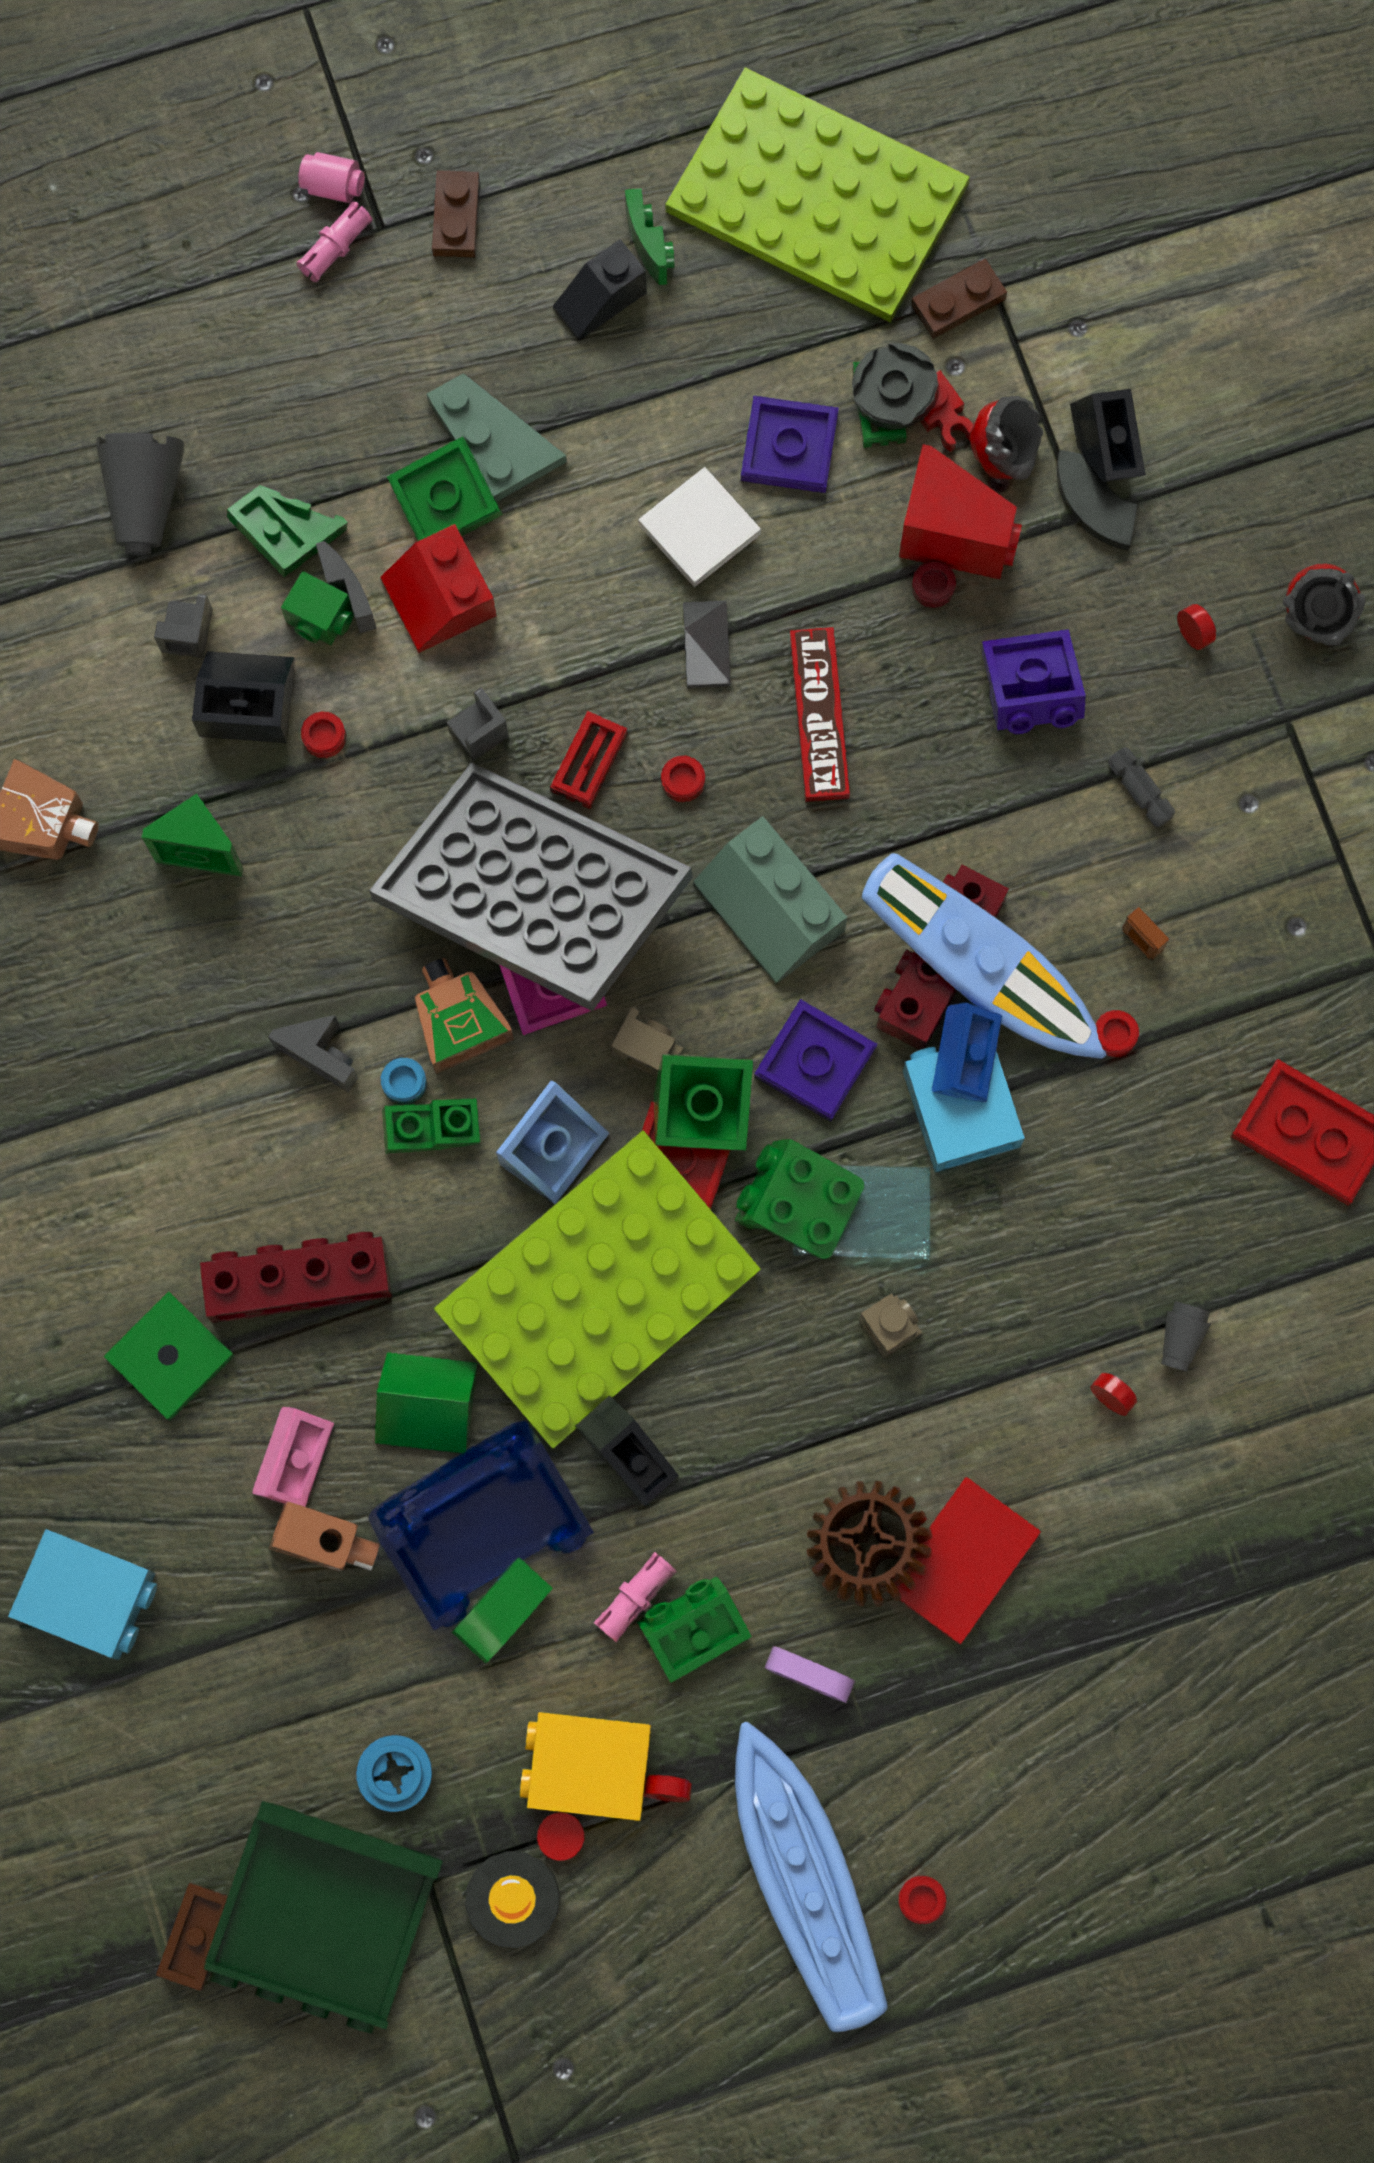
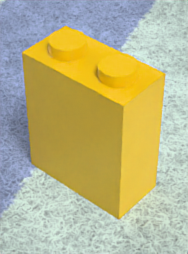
(586, 1766)

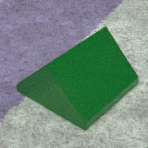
(192, 839)
(702, 1102)
(425, 1403)

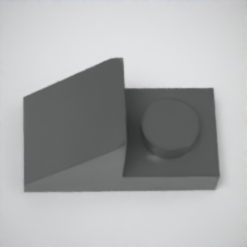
(306, 1045)

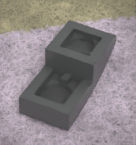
(343, 578)

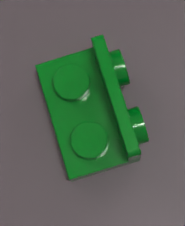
(693, 1628)

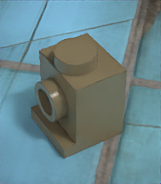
(643, 1043)
(890, 1324)

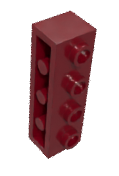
(921, 994)
(295, 1278)

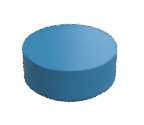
(403, 1081)

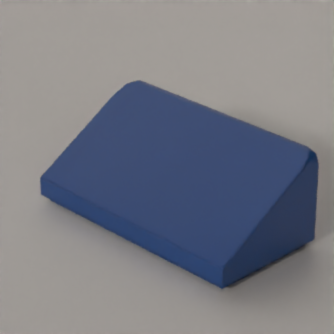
(967, 1052)

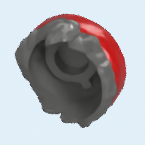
(1007, 438)
(1323, 603)

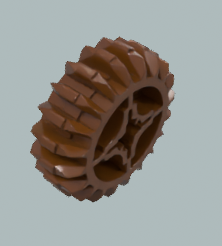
(888, 1547)

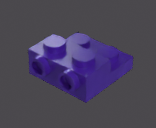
(1034, 681)

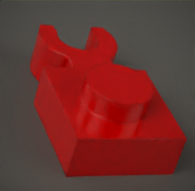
(945, 414)

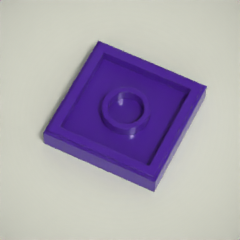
(789, 444)
(815, 1060)

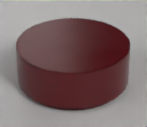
(933, 584)

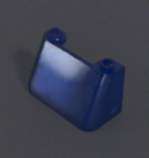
(476, 1519)

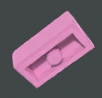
(293, 1457)

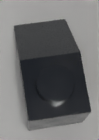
(601, 290)
(1109, 434)
(627, 1450)

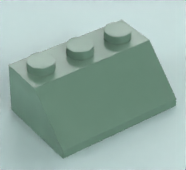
(770, 900)

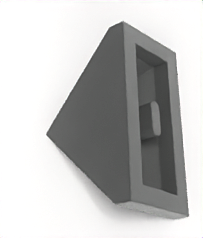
(706, 644)

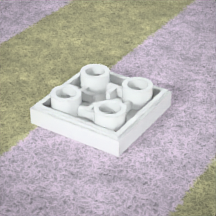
(699, 527)

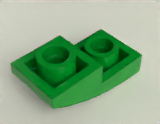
(647, 239)
(431, 1126)
(502, 1610)

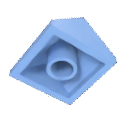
(551, 1143)

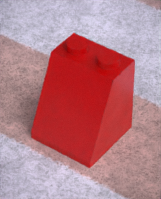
(957, 519)

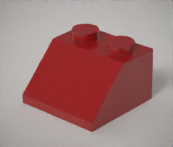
(438, 589)

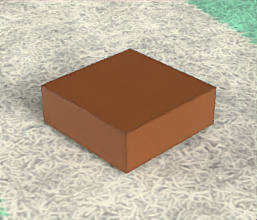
(1145, 934)

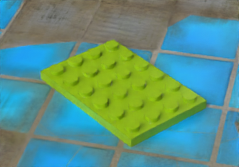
(817, 194)
(597, 1288)

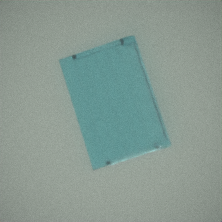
(888, 1216)

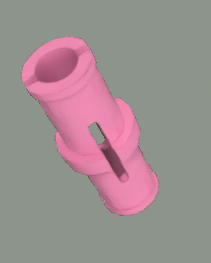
(334, 241)
(635, 1597)

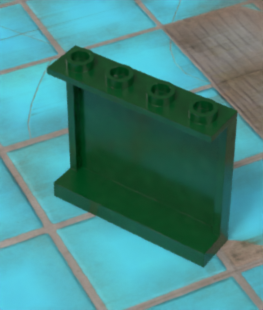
(321, 1916)

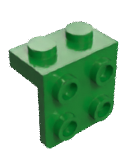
(799, 1197)

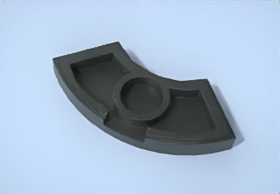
(1093, 502)

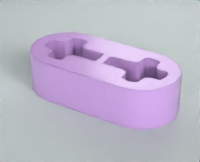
(809, 1674)

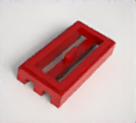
(573, 792)

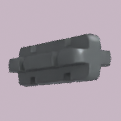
(1141, 787)

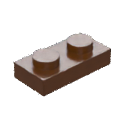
(455, 214)
(959, 298)
(192, 1937)

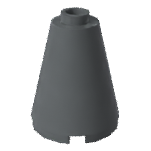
(139, 486)

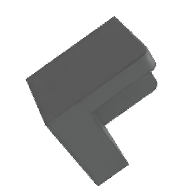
(185, 628)
(479, 726)

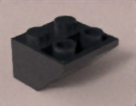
(243, 697)

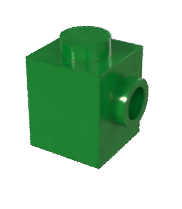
(317, 610)

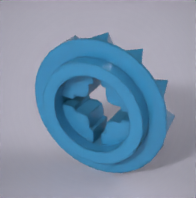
(375, 1762)

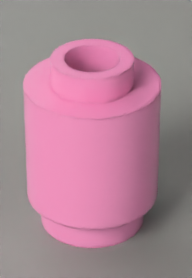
(331, 177)

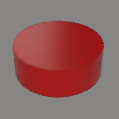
(1196, 626)
(323, 734)
(683, 778)
(1117, 1032)
(1114, 1393)
(667, 1788)
(560, 1836)
(922, 1899)

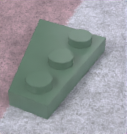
(501, 442)

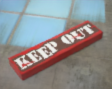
(819, 714)

